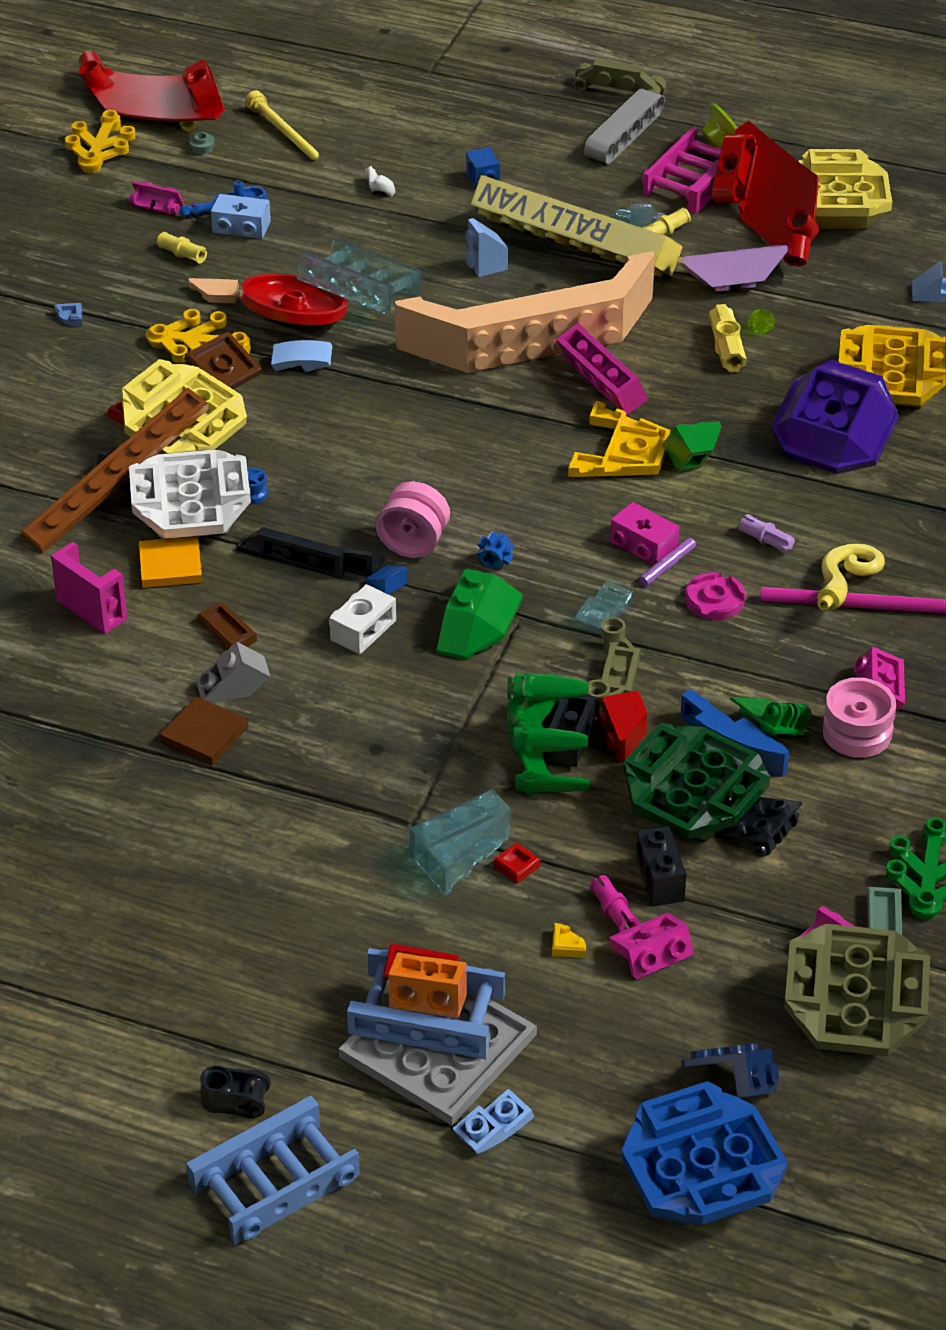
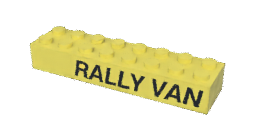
(572, 225)

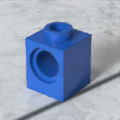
(483, 163)

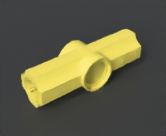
(727, 338)

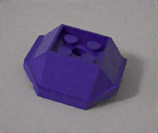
(841, 440)

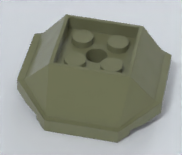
(848, 959)

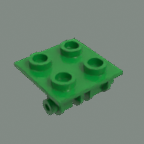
(776, 717)

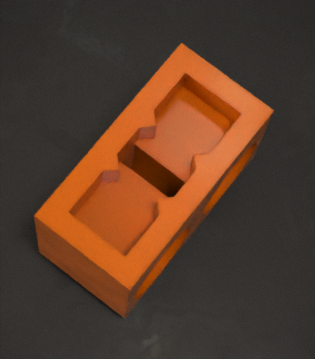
(427, 985)

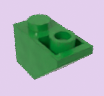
(691, 444)

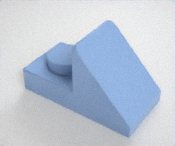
(930, 285)

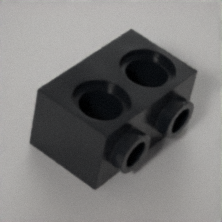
(660, 866)

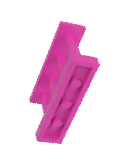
(701, 191)

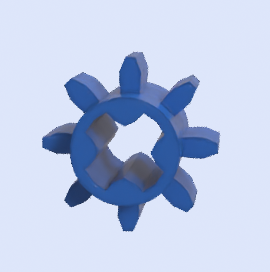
(495, 550)

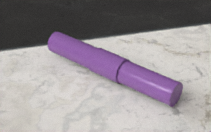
(667, 562)

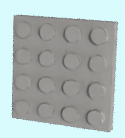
(438, 1079)

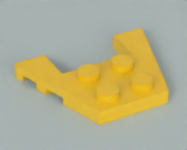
(633, 449)

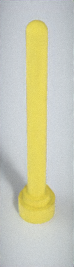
(258, 104)

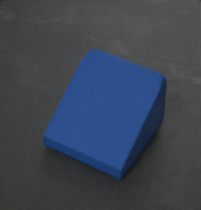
(388, 578)

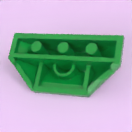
(477, 614)

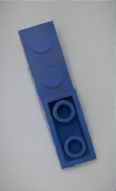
(700, 713)

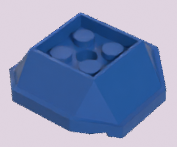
(702, 1155)

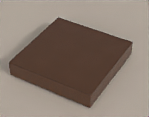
(224, 360)
(204, 730)

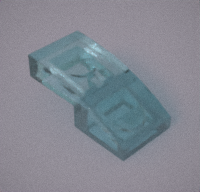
(608, 602)

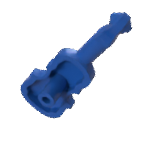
(239, 190)

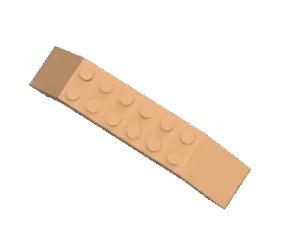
(526, 325)

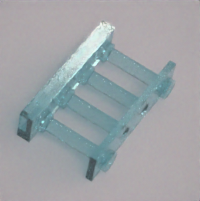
(359, 275)

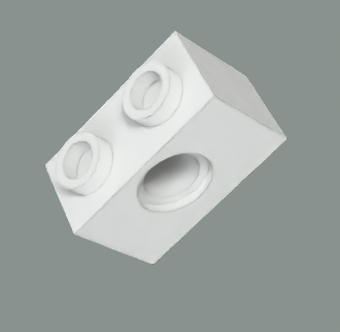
(362, 619)

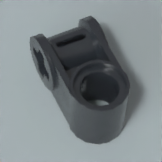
(231, 1091)

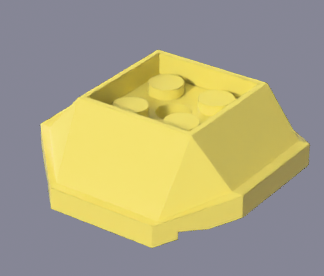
(850, 188)
(163, 383)

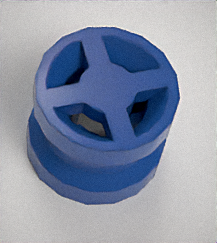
(257, 481)

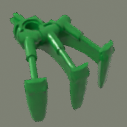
(530, 730)

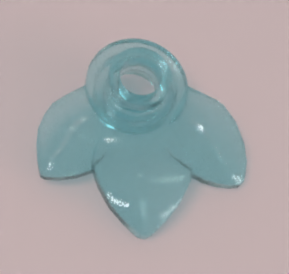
(639, 214)

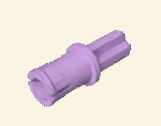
(766, 533)

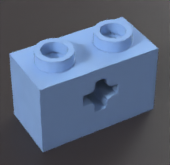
(240, 216)

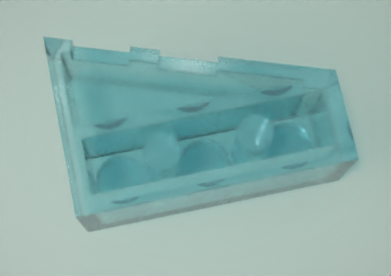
(459, 838)

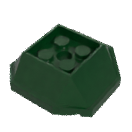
(693, 780)

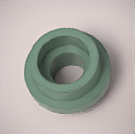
(202, 143)

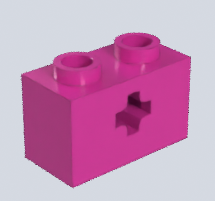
(644, 533)

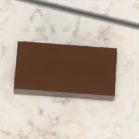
(226, 626)

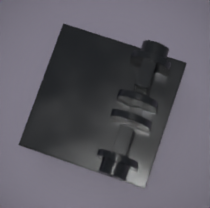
(765, 824)

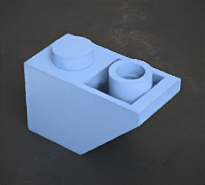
(486, 250)

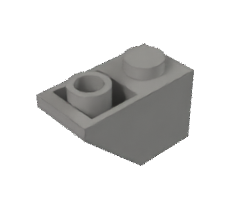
(233, 675)

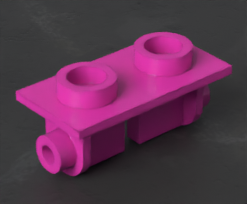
(166, 199)

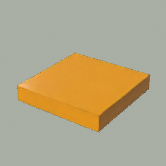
(170, 562)

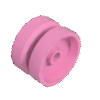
(413, 519)
(859, 717)

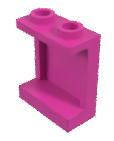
(83, 592)

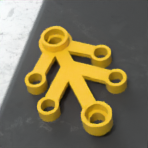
(91, 160)
(165, 336)

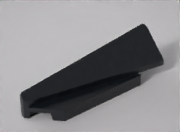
(310, 554)

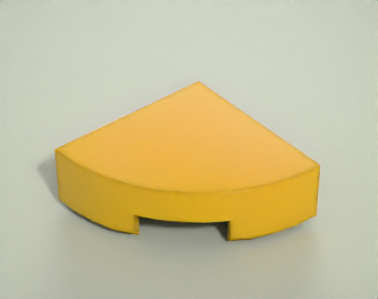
(567, 943)

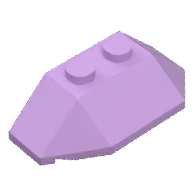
(734, 267)

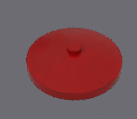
(291, 300)

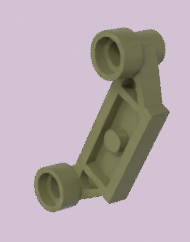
(617, 76)
(620, 663)

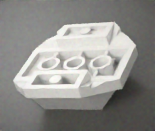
(190, 492)

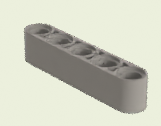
(624, 126)

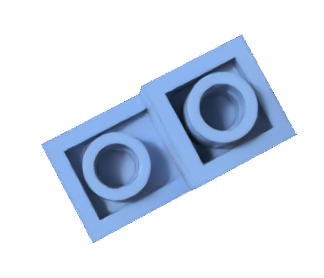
(307, 353)
(492, 1125)

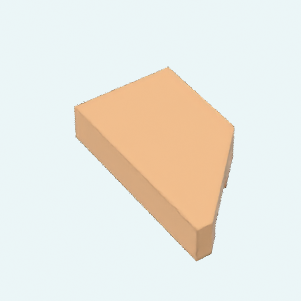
(216, 289)

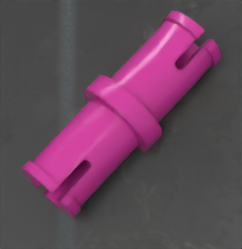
(613, 903)

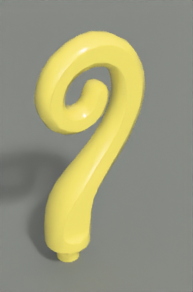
(836, 589)

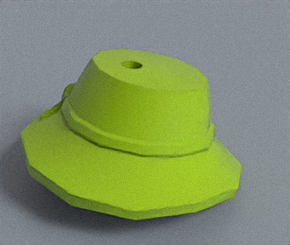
(718, 126)

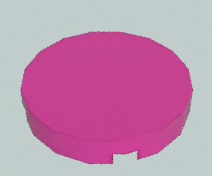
(715, 596)

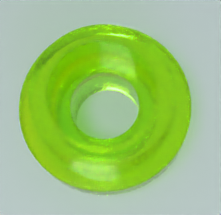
(761, 321)

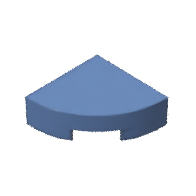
(69, 314)

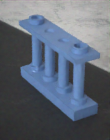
(426, 1030)
(259, 1142)

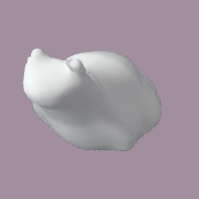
(379, 182)

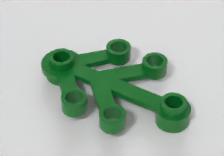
(923, 901)

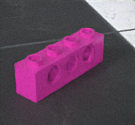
(602, 369)

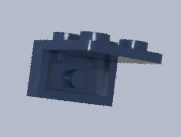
(752, 1067)

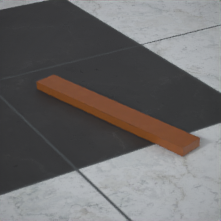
(114, 470)

